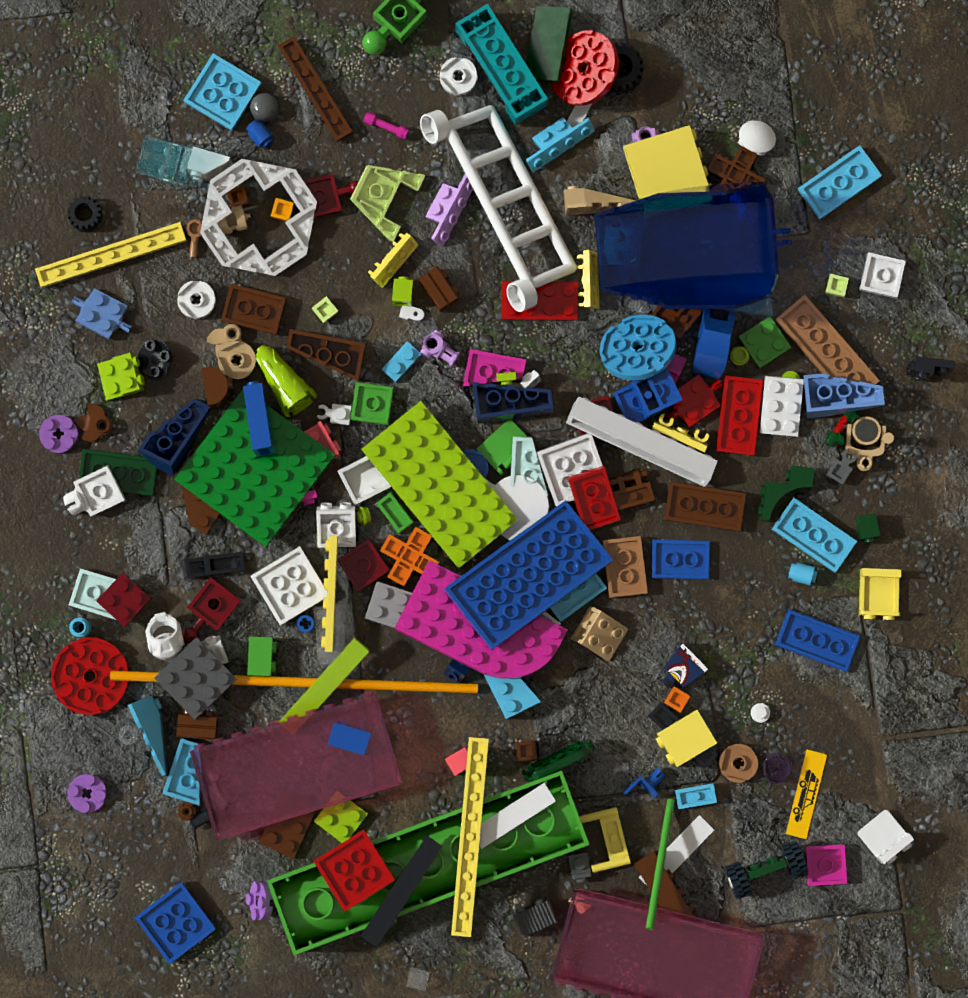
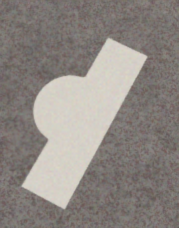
(524, 500)

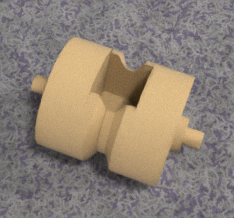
(235, 220)

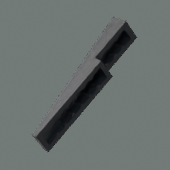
(401, 891)

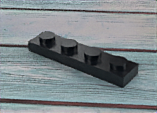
(664, 718)

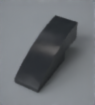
(213, 565)

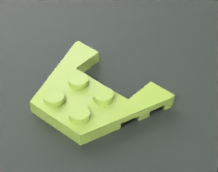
(376, 192)

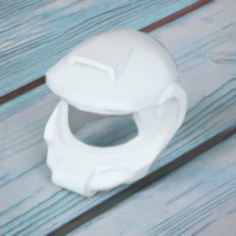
(167, 644)

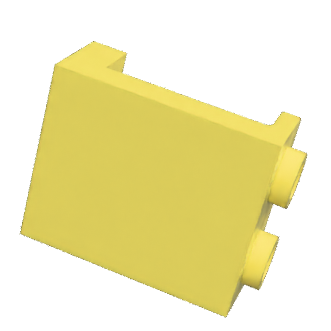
(879, 593)
(685, 739)

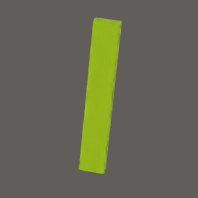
(329, 679)

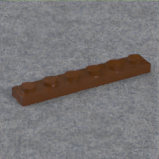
(315, 89)

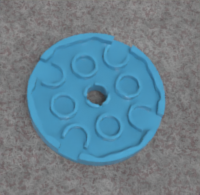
(656, 352)

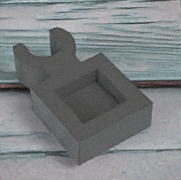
(840, 469)

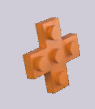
(408, 555)

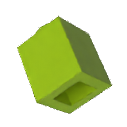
(402, 292)

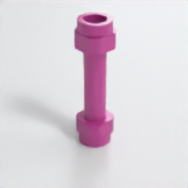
(371, 118)

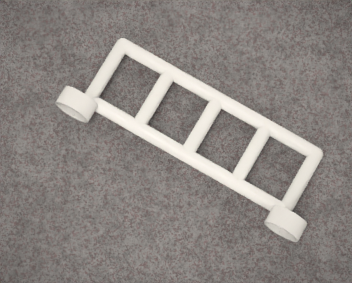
(522, 292)

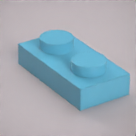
(401, 361)
(695, 796)

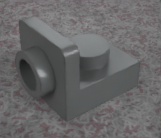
(580, 866)

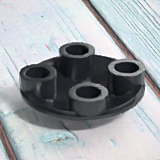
(154, 358)

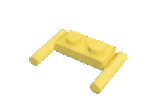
(613, 838)

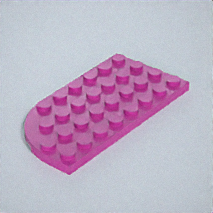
(439, 624)

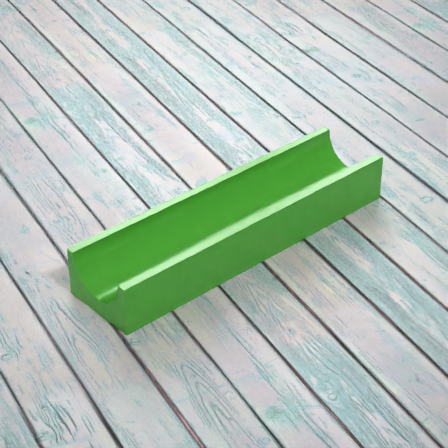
(316, 918)

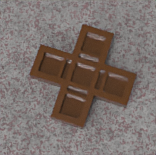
(736, 170)

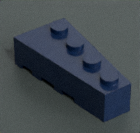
(509, 402)

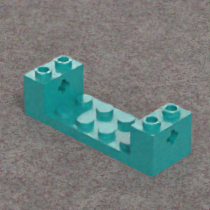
(502, 64)

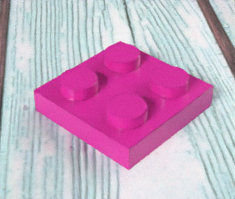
(826, 865)

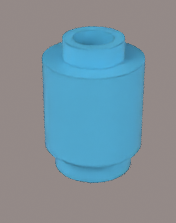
(802, 573)
(74, 627)

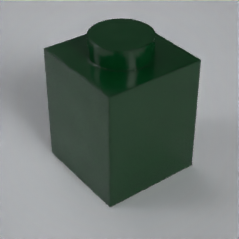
(867, 527)

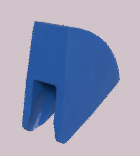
(712, 345)

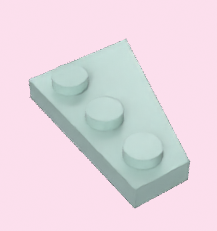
(525, 461)

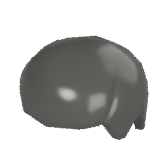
(264, 108)

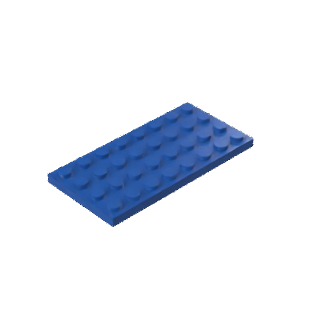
(528, 575)

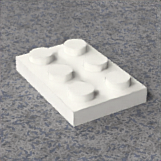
(781, 406)

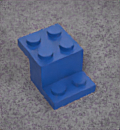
(647, 397)

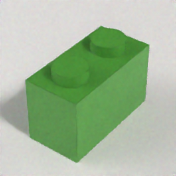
(261, 656)

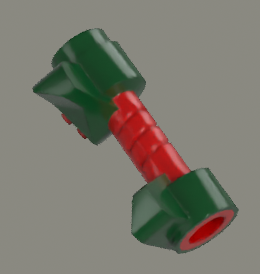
(835, 437)

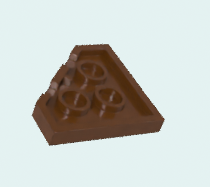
(199, 513)

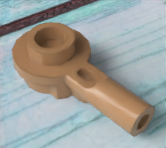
(193, 230)

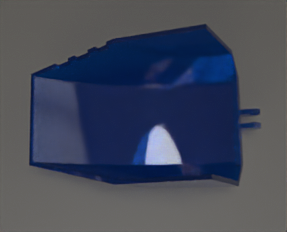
(692, 247)

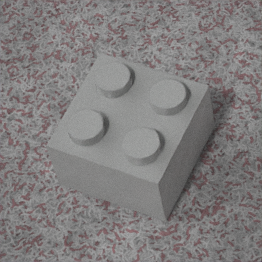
(387, 604)

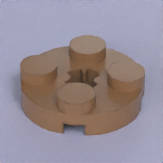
(733, 753)

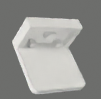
(885, 837)

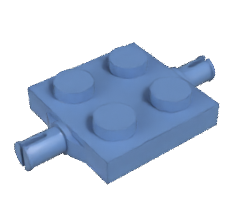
(101, 314)

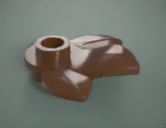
(91, 423)

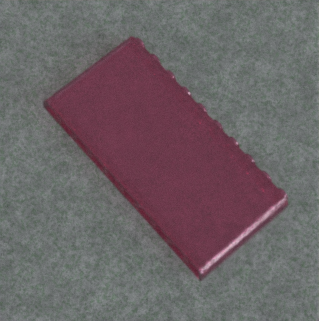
(292, 768)
(682, 957)

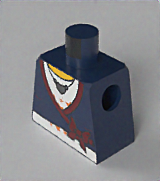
(682, 668)

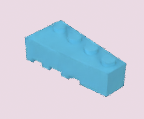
(511, 695)

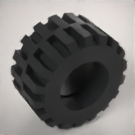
(636, 65)

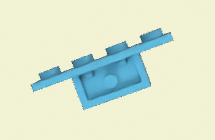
(556, 140)

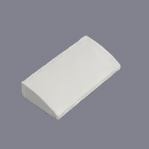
(362, 480)

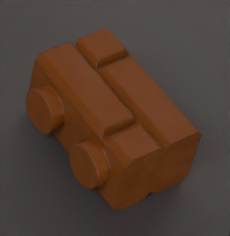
(439, 289)
(203, 727)

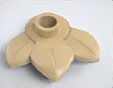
(220, 337)

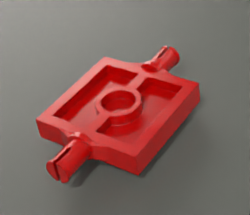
(697, 401)

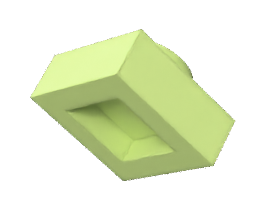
(837, 285)
(325, 310)

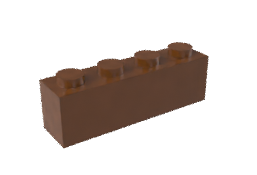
(670, 896)

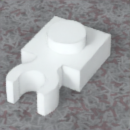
(338, 414)

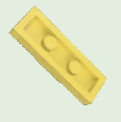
(394, 260)
(590, 279)
(681, 434)

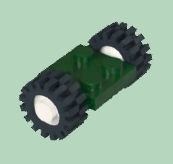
(793, 860)

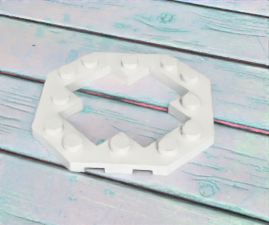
(266, 176)

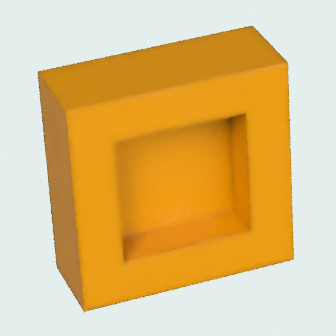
(282, 209)

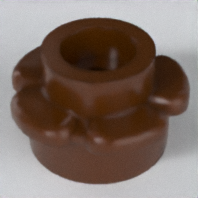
(187, 806)

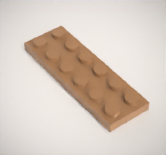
(823, 343)

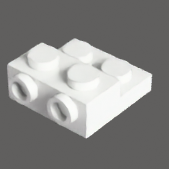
(338, 522)

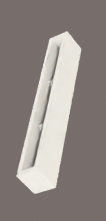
(641, 441)

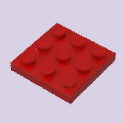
(354, 870)

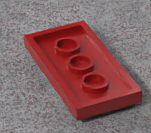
(555, 303)
(739, 415)

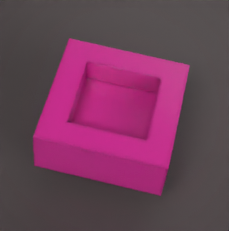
(309, 498)

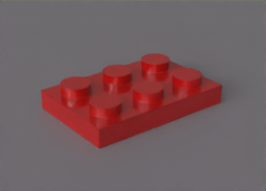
(594, 498)

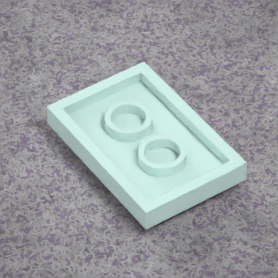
(88, 589)

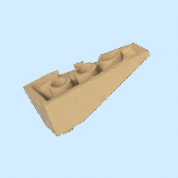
(588, 201)

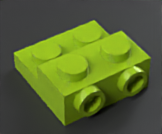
(121, 376)

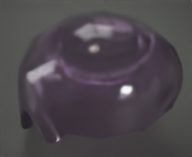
(777, 767)

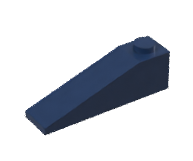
(172, 441)

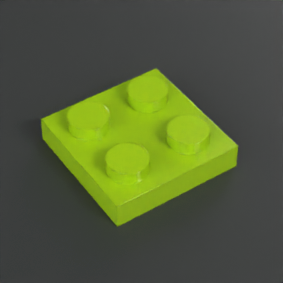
(341, 819)

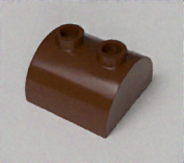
(217, 387)

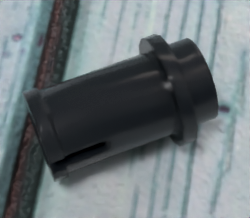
(200, 819)

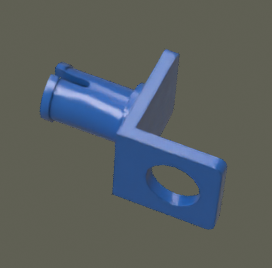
(649, 783)

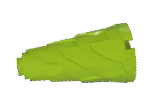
(288, 388)

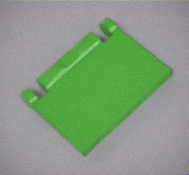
(498, 447)

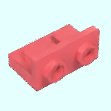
(321, 434)

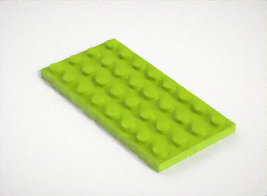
(439, 484)

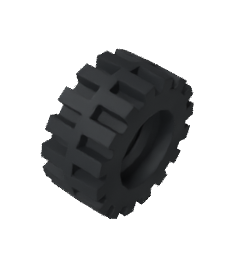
(92, 222)

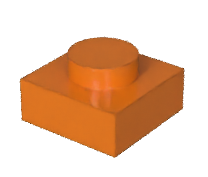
(676, 699)

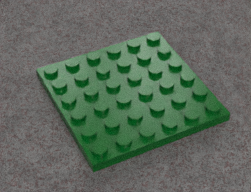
(250, 489)

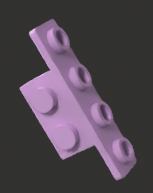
(447, 208)

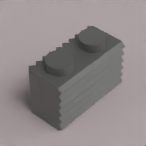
(535, 917)

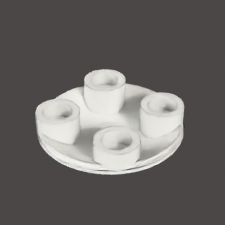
(757, 137)

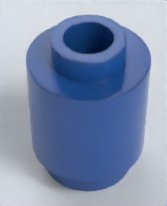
(260, 134)

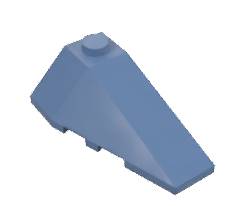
(835, 395)

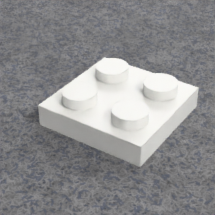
(882, 275)

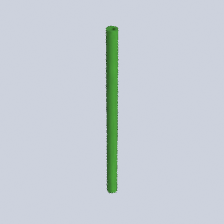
(660, 864)

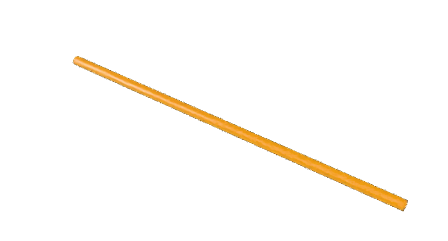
(307, 682)

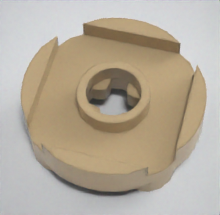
(232, 369)

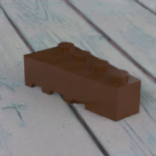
(335, 353)

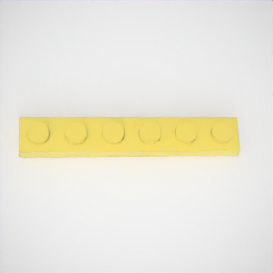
(330, 585)

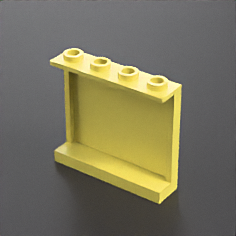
(666, 162)

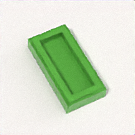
(394, 513)

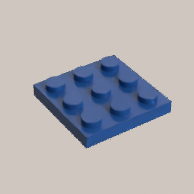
(175, 923)

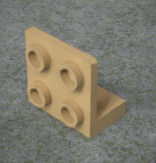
(599, 633)

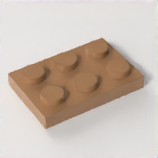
(627, 570)

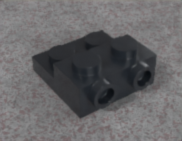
(924, 367)

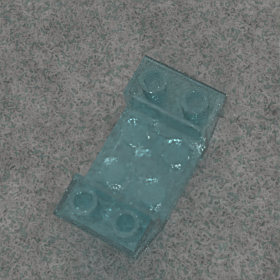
(163, 160)

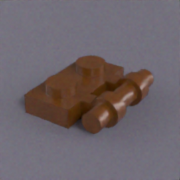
(633, 495)

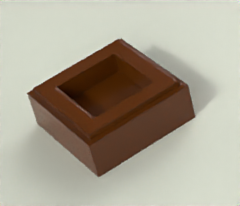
(238, 196)
(526, 750)

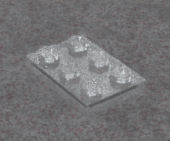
(343, 631)

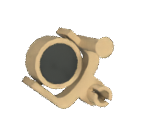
(866, 432)

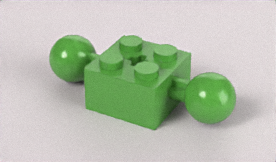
(400, 28)

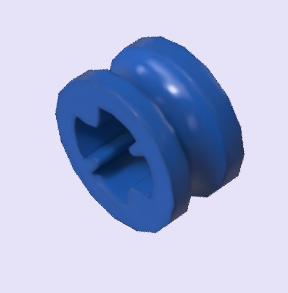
(301, 628)

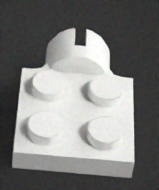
(94, 493)

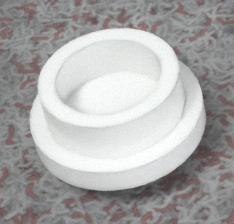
(760, 712)

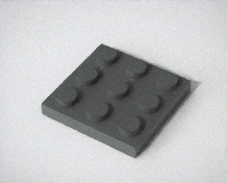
(195, 678)

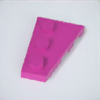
(485, 365)

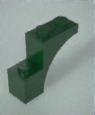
(797, 478)

